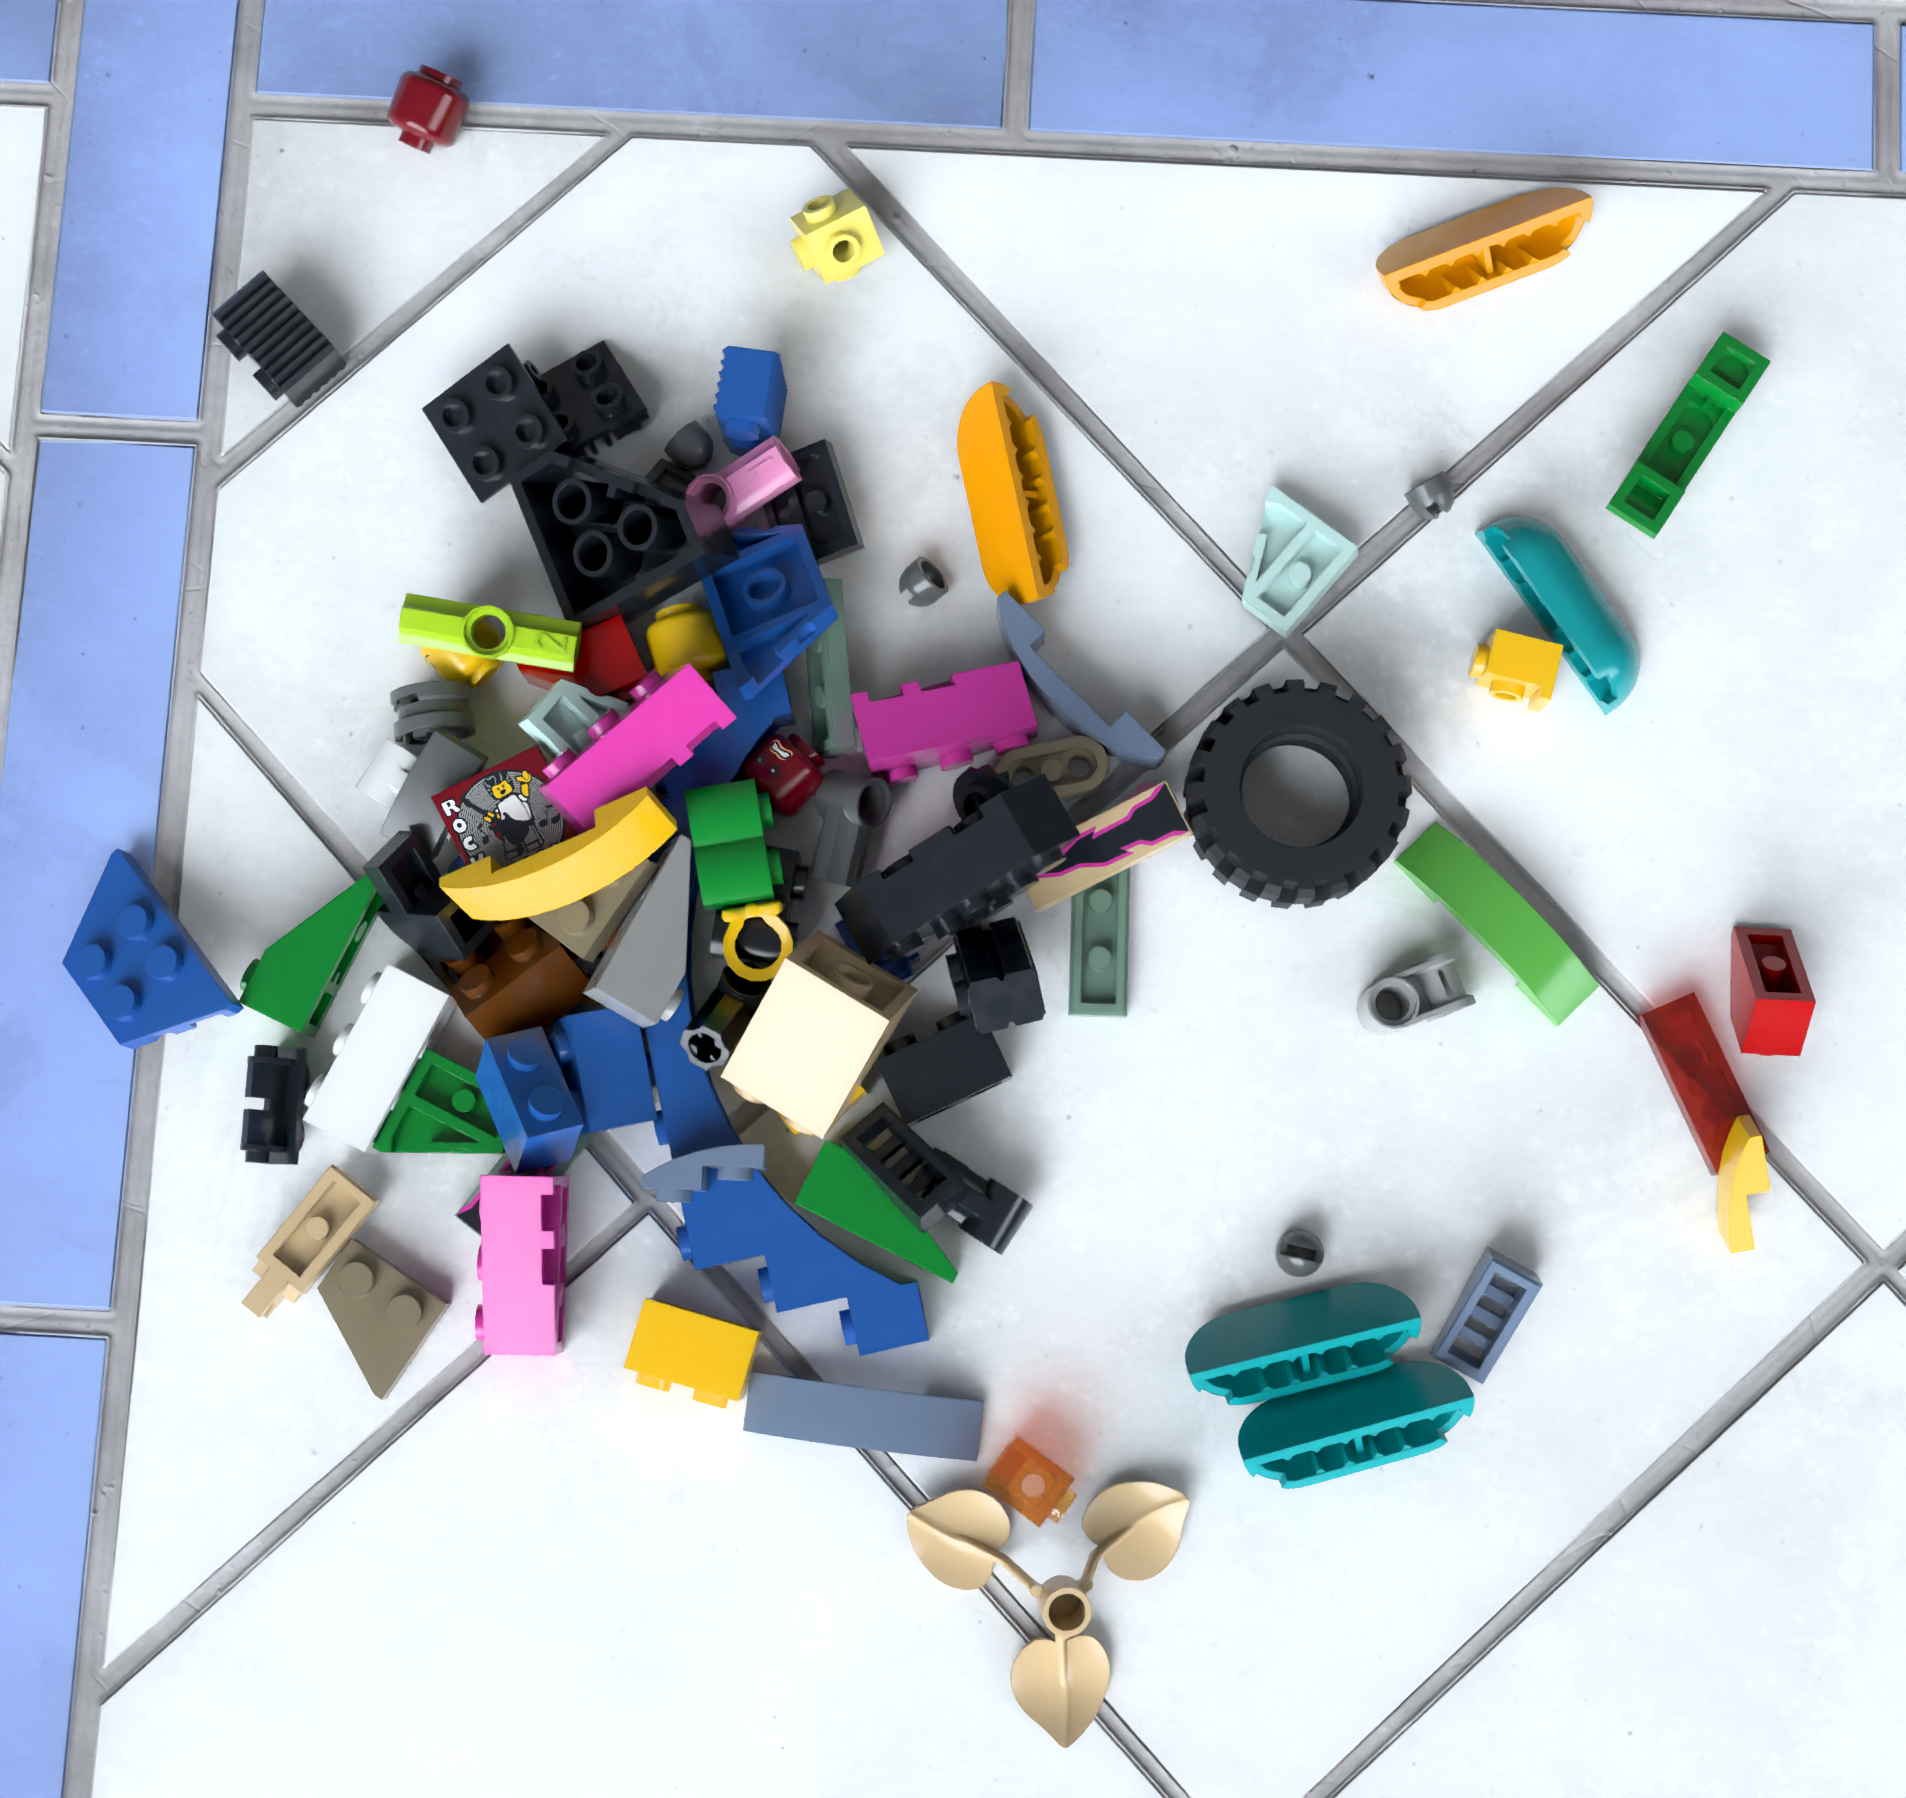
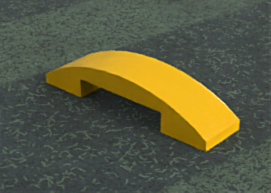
(622, 838)

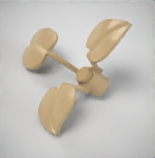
(1063, 1678)

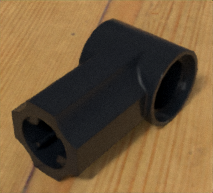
(723, 1019)
(988, 1209)

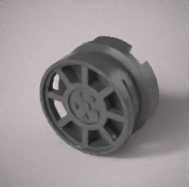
(429, 706)

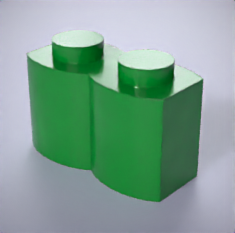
(731, 844)

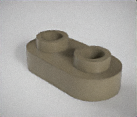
(1053, 760)

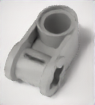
(1423, 992)

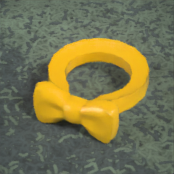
(736, 916)

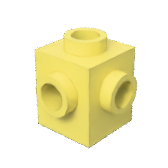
(835, 236)

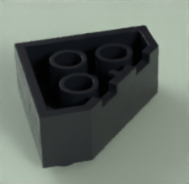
(616, 537)
(960, 872)

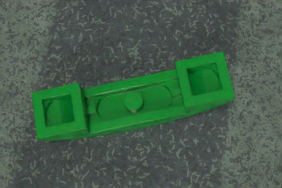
(1687, 435)

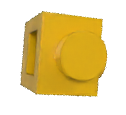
(1516, 667)

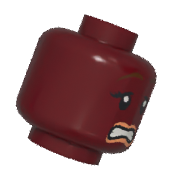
(785, 770)

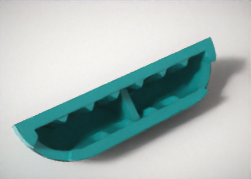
(1566, 606)
(1301, 1342)
(1354, 1424)

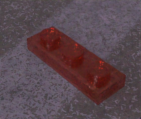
(1696, 1074)

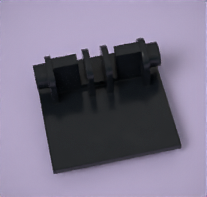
(591, 399)
(495, 421)

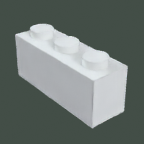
(378, 1057)

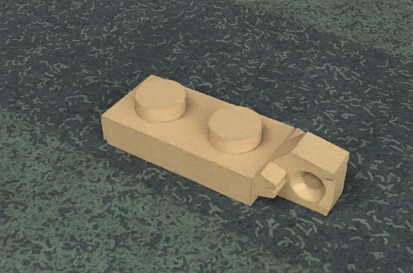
(309, 1240)

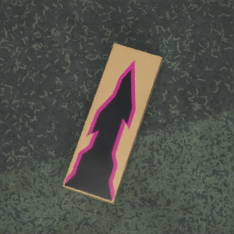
(1113, 843)

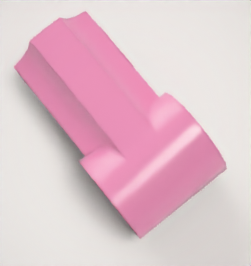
(749, 481)

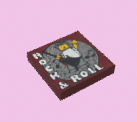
(503, 812)

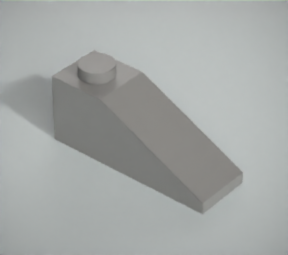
(650, 947)

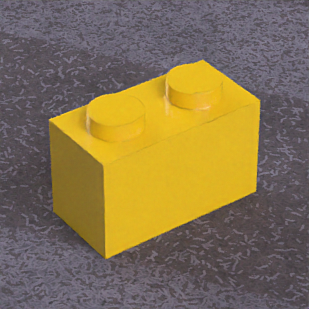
(692, 1351)

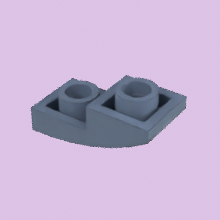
(689, 1173)

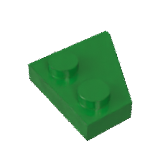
(440, 1113)

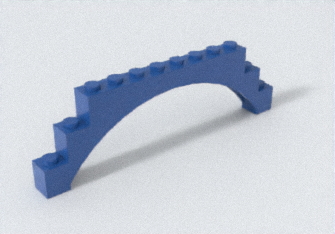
(751, 1217)

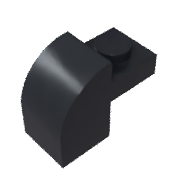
(417, 905)

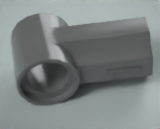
(850, 809)

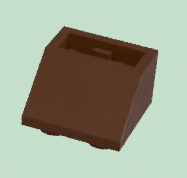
(515, 980)

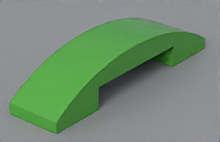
(1500, 921)

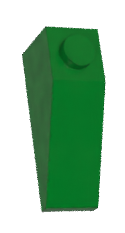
(309, 964)
(851, 1199)

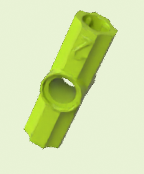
(454, 626)

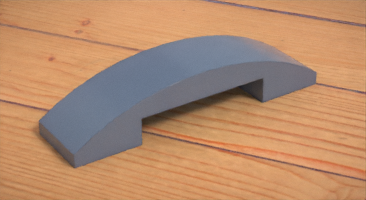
(1122, 740)
(863, 1417)

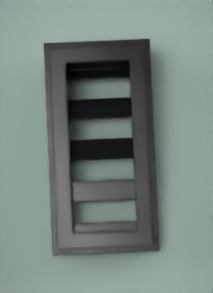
(934, 1206)

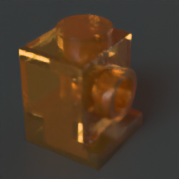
(1017, 1462)

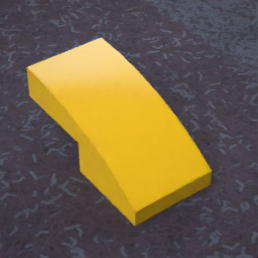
(1740, 1173)

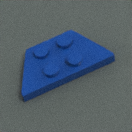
(768, 603)
(141, 961)

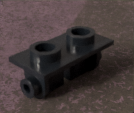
(277, 1131)

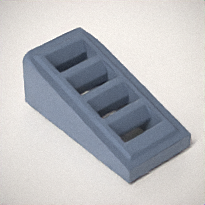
(1516, 1306)

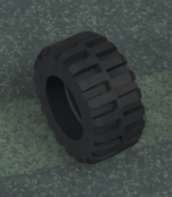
(1340, 734)

